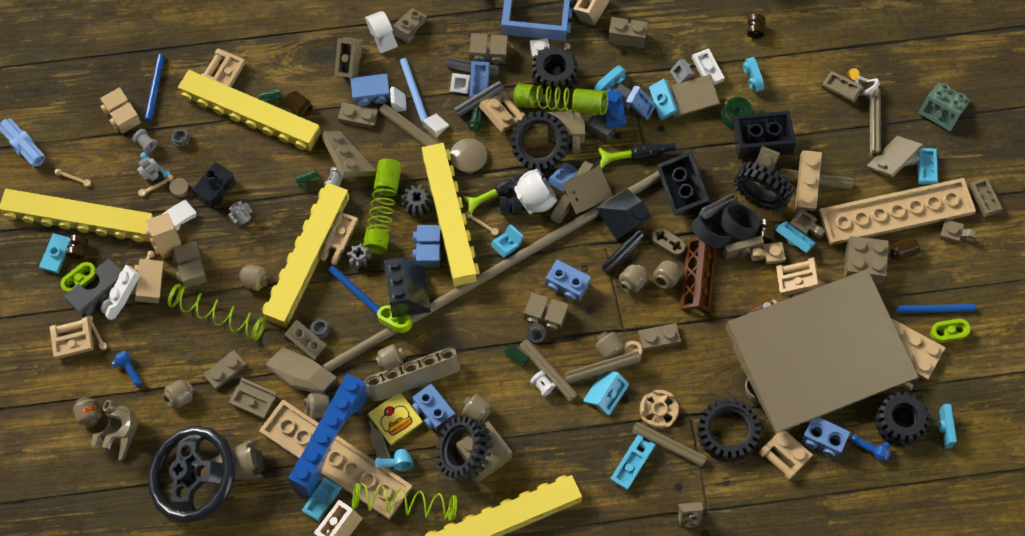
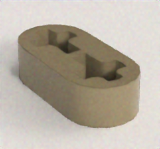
(667, 243)

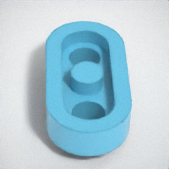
(615, 76)
(755, 78)

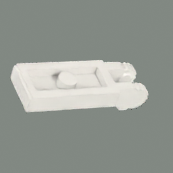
(120, 292)

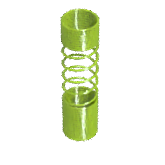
(583, 99)
(386, 184)

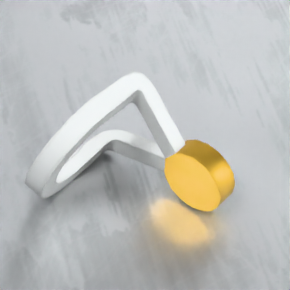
(853, 74)

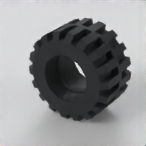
(552, 58)
(912, 408)

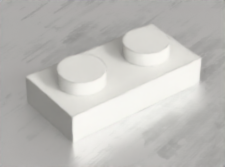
(707, 65)

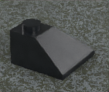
(623, 213)

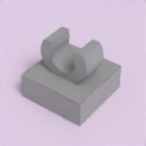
(681, 71)

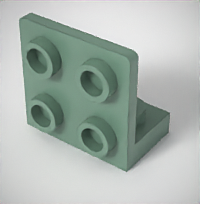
(944, 106)

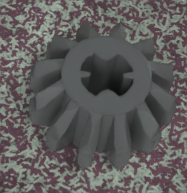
(418, 206)

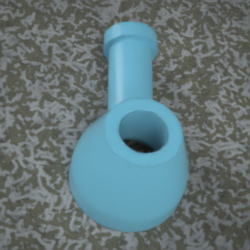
(401, 462)

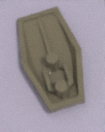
(300, 371)

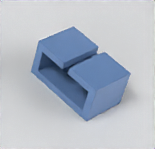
(370, 89)
(428, 246)

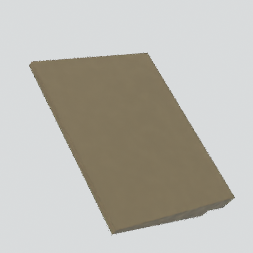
(820, 351)

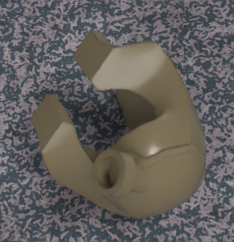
(121, 426)

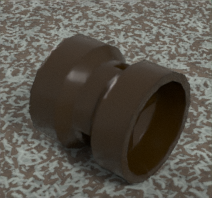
(756, 26)
(767, 230)
(77, 247)

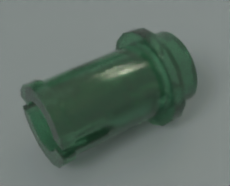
(270, 96)
(476, 118)
(306, 178)
(517, 355)

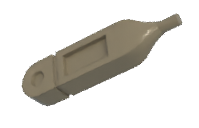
(378, 443)

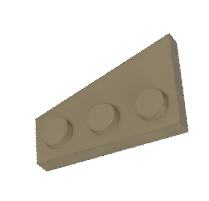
(346, 156)

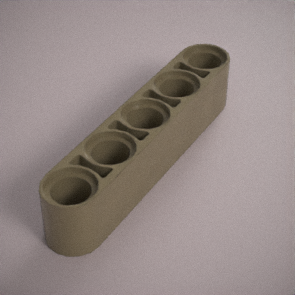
(412, 374)

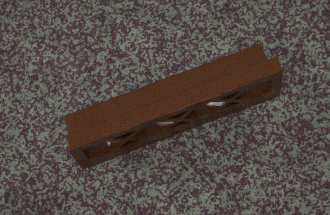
(703, 276)

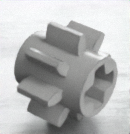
(148, 169)
(240, 213)
(354, 254)

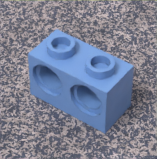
(827, 431)

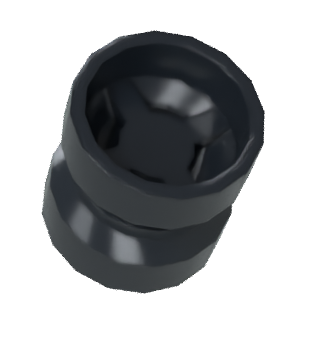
(505, 205)

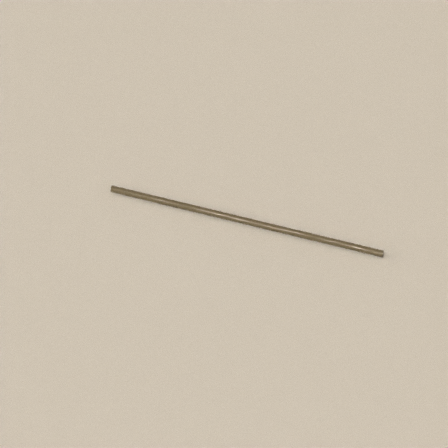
(486, 275)

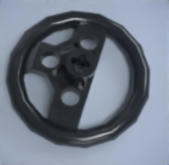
(187, 474)

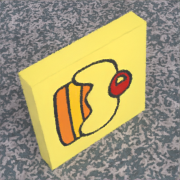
(395, 418)

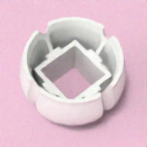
(535, 192)

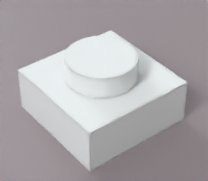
(537, 45)

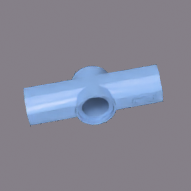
(21, 142)

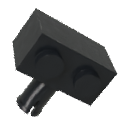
(214, 185)

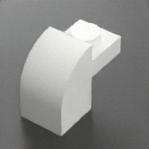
(382, 31)

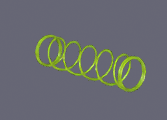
(179, 296)
(451, 512)

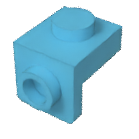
(508, 241)

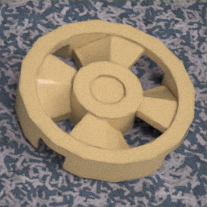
(659, 409)

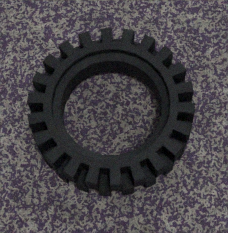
(518, 140)
(752, 173)
(479, 449)
(729, 452)

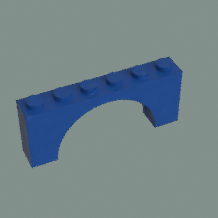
(308, 470)

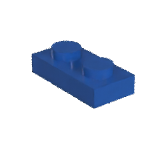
(615, 111)

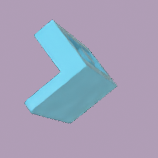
(606, 391)

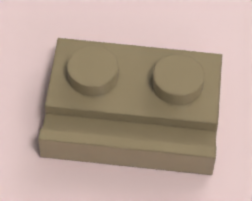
(253, 398)

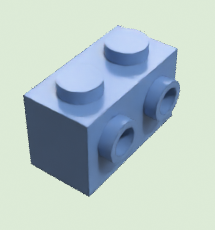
(567, 281)
(433, 408)

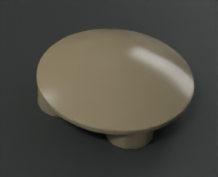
(468, 155)

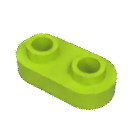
(78, 276)
(398, 324)
(949, 331)

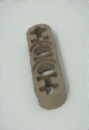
(565, 204)

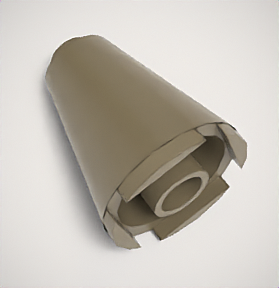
(248, 461)

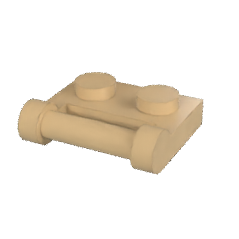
(228, 70)
(498, 114)
(798, 281)
(72, 343)
(790, 450)

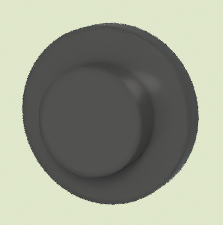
(180, 138)
(320, 328)
(536, 332)

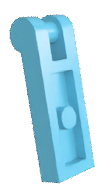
(632, 463)

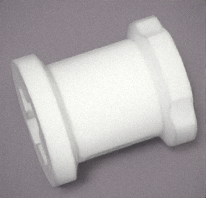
(536, 380)

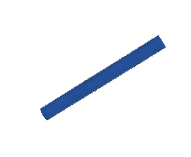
(154, 88)
(354, 289)
(936, 308)

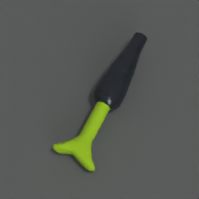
(637, 152)
(501, 189)

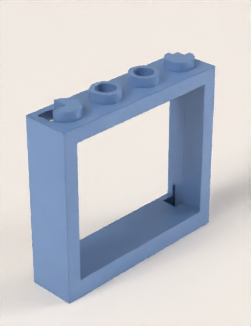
(533, 29)

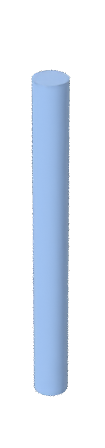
(413, 88)

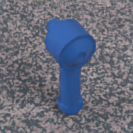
(123, 359)
(880, 452)

